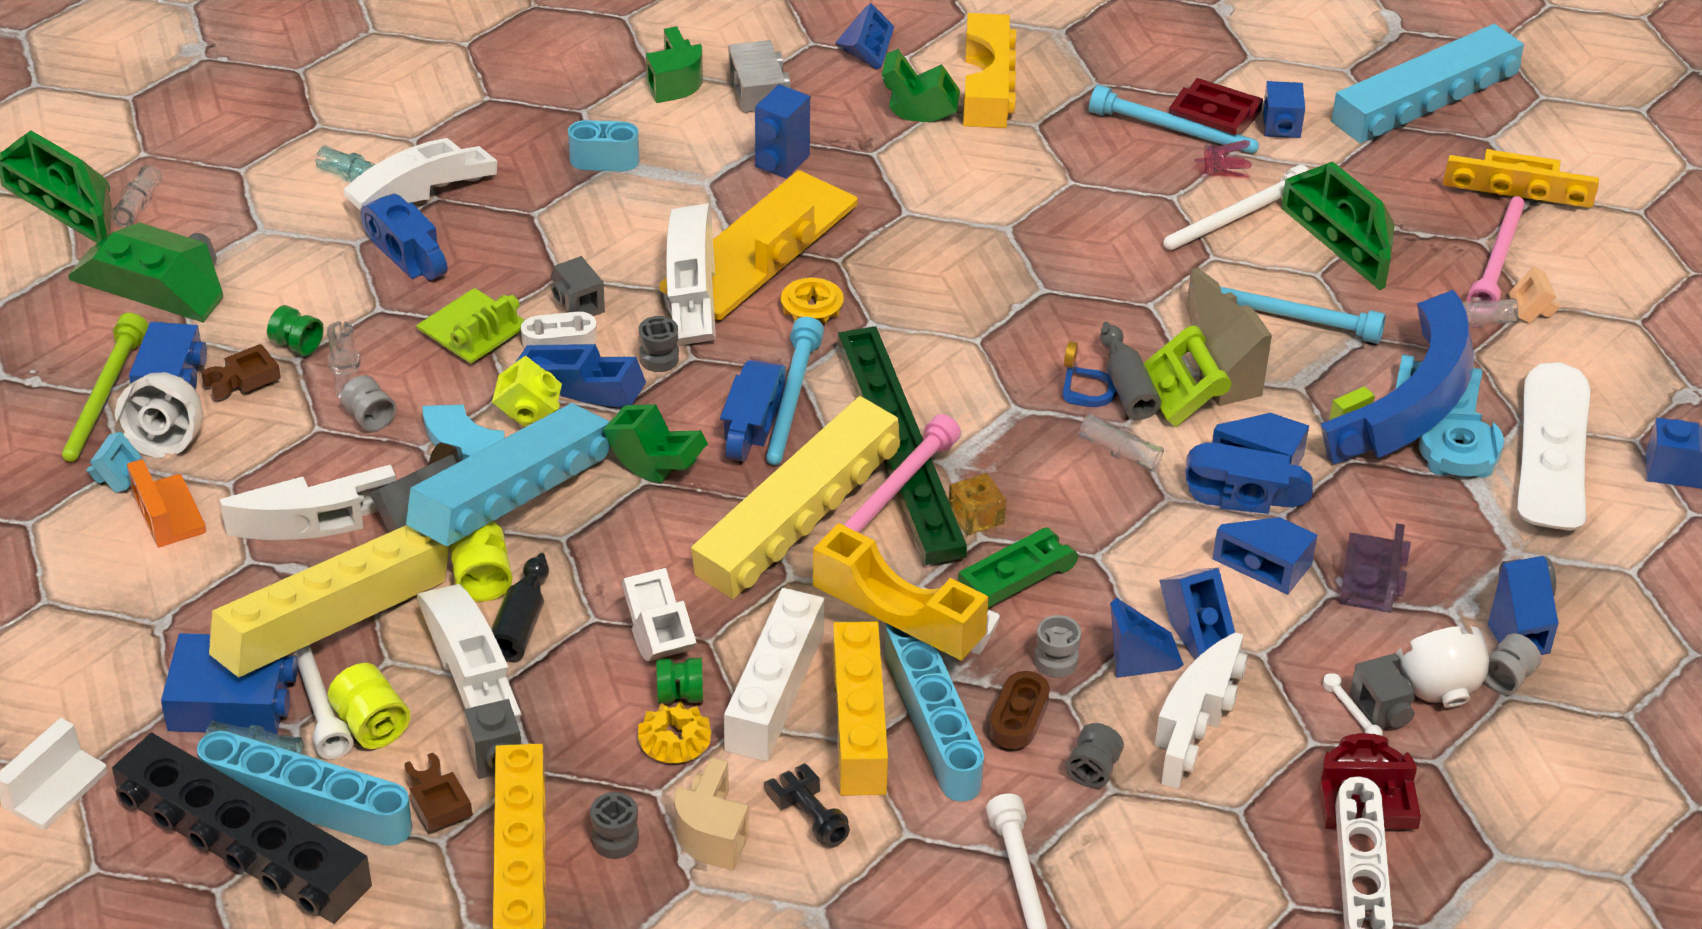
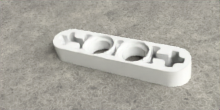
(1358, 863)

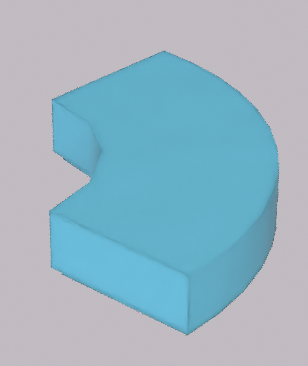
(453, 426)

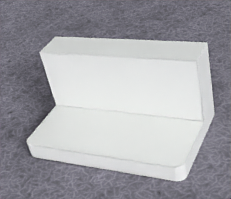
(49, 776)

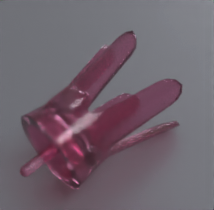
(1215, 162)

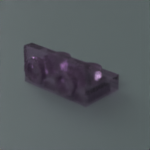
(1373, 571)

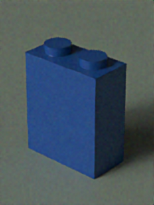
(206, 691)

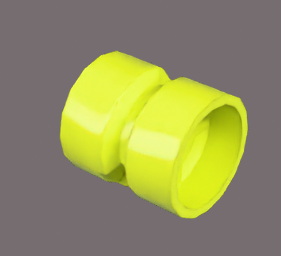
(482, 563)
(369, 705)

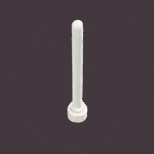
(1231, 213)
(331, 734)
(1008, 817)

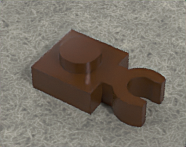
(244, 369)
(437, 796)

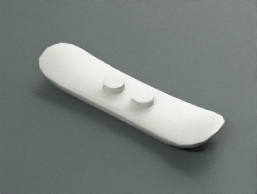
(1554, 447)

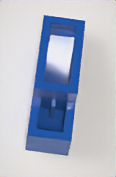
(588, 375)

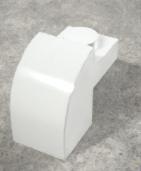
(659, 621)

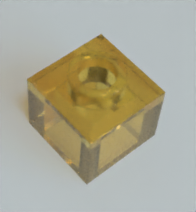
(977, 504)

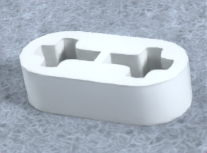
(559, 329)

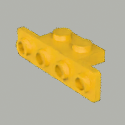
(1522, 177)

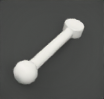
(1332, 683)

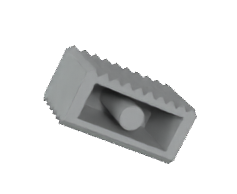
(755, 71)

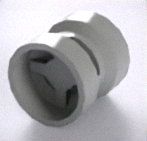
(363, 398)
(1057, 646)
(1514, 657)

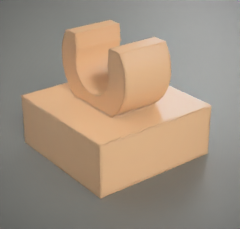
(1534, 296)

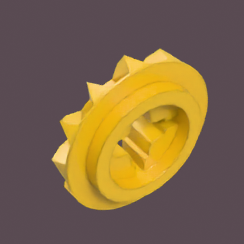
(799, 293)
(666, 746)

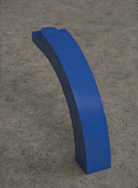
(1422, 398)

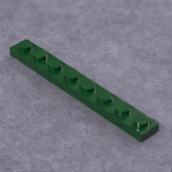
(923, 495)

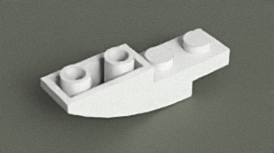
(417, 168)
(691, 272)
(303, 512)
(467, 646)
(1197, 702)

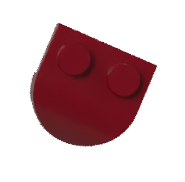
(1374, 759)

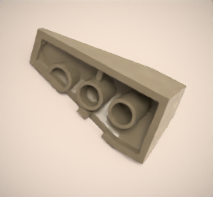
(1232, 335)

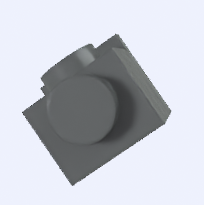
(578, 287)
(1383, 692)

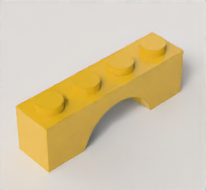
(990, 92)
(856, 573)
(860, 709)

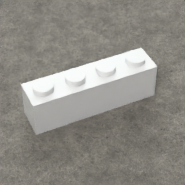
(774, 674)

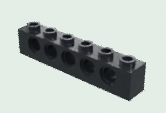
(242, 828)

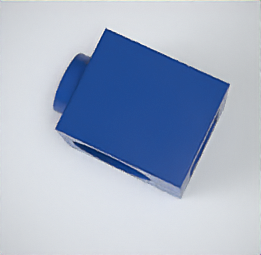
(1283, 109)

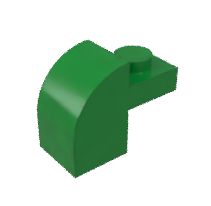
(676, 69)
(919, 96)
(648, 446)

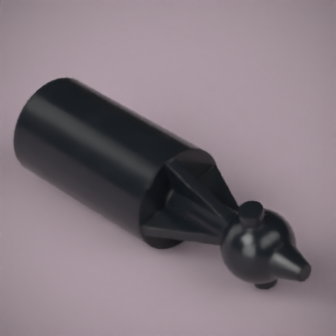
(520, 610)

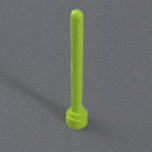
(128, 335)

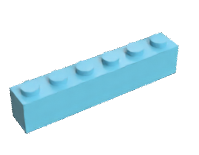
(1426, 83)
(507, 474)

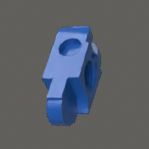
(404, 236)
(752, 407)
(1245, 478)

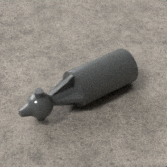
(1129, 375)

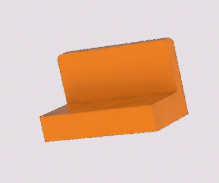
(165, 505)

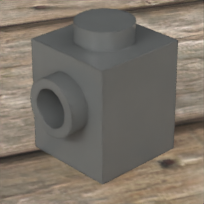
(487, 728)

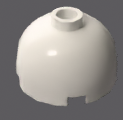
(159, 414)
(1446, 665)

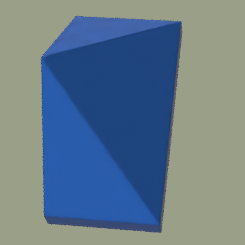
(868, 36)
(1141, 643)

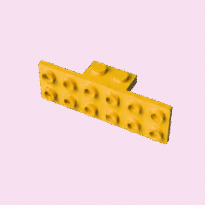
(772, 236)

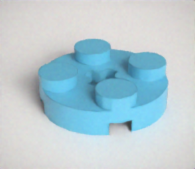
(1474, 457)

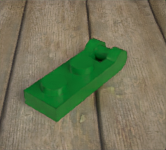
(1019, 565)

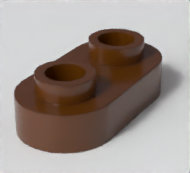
(1014, 717)

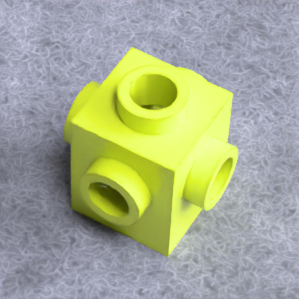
(527, 392)

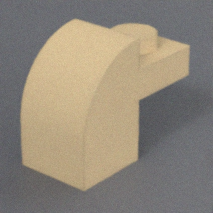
(707, 822)

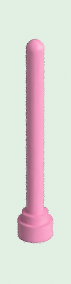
(1487, 287)
(938, 436)

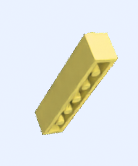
(795, 497)
(325, 599)

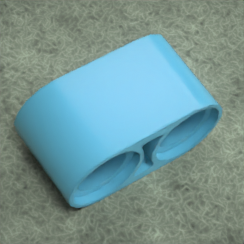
(603, 145)

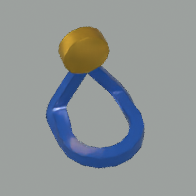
(1079, 398)

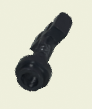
(829, 825)

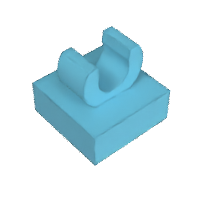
(111, 462)

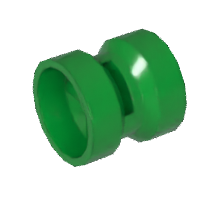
(299, 332)
(690, 679)

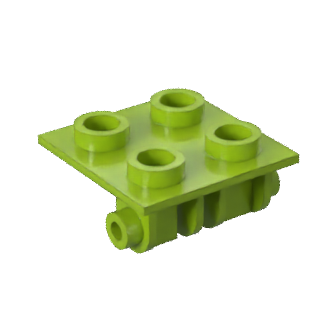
(474, 324)

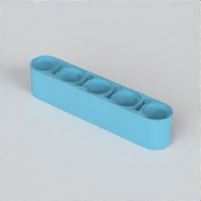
(936, 714)
(313, 788)

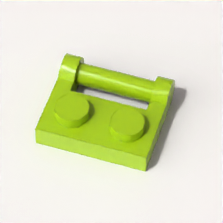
(1174, 382)

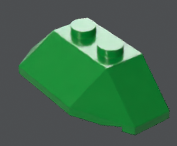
(57, 184)
(1343, 218)
(153, 270)

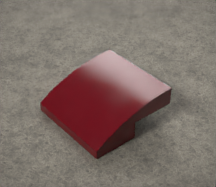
(1217, 106)

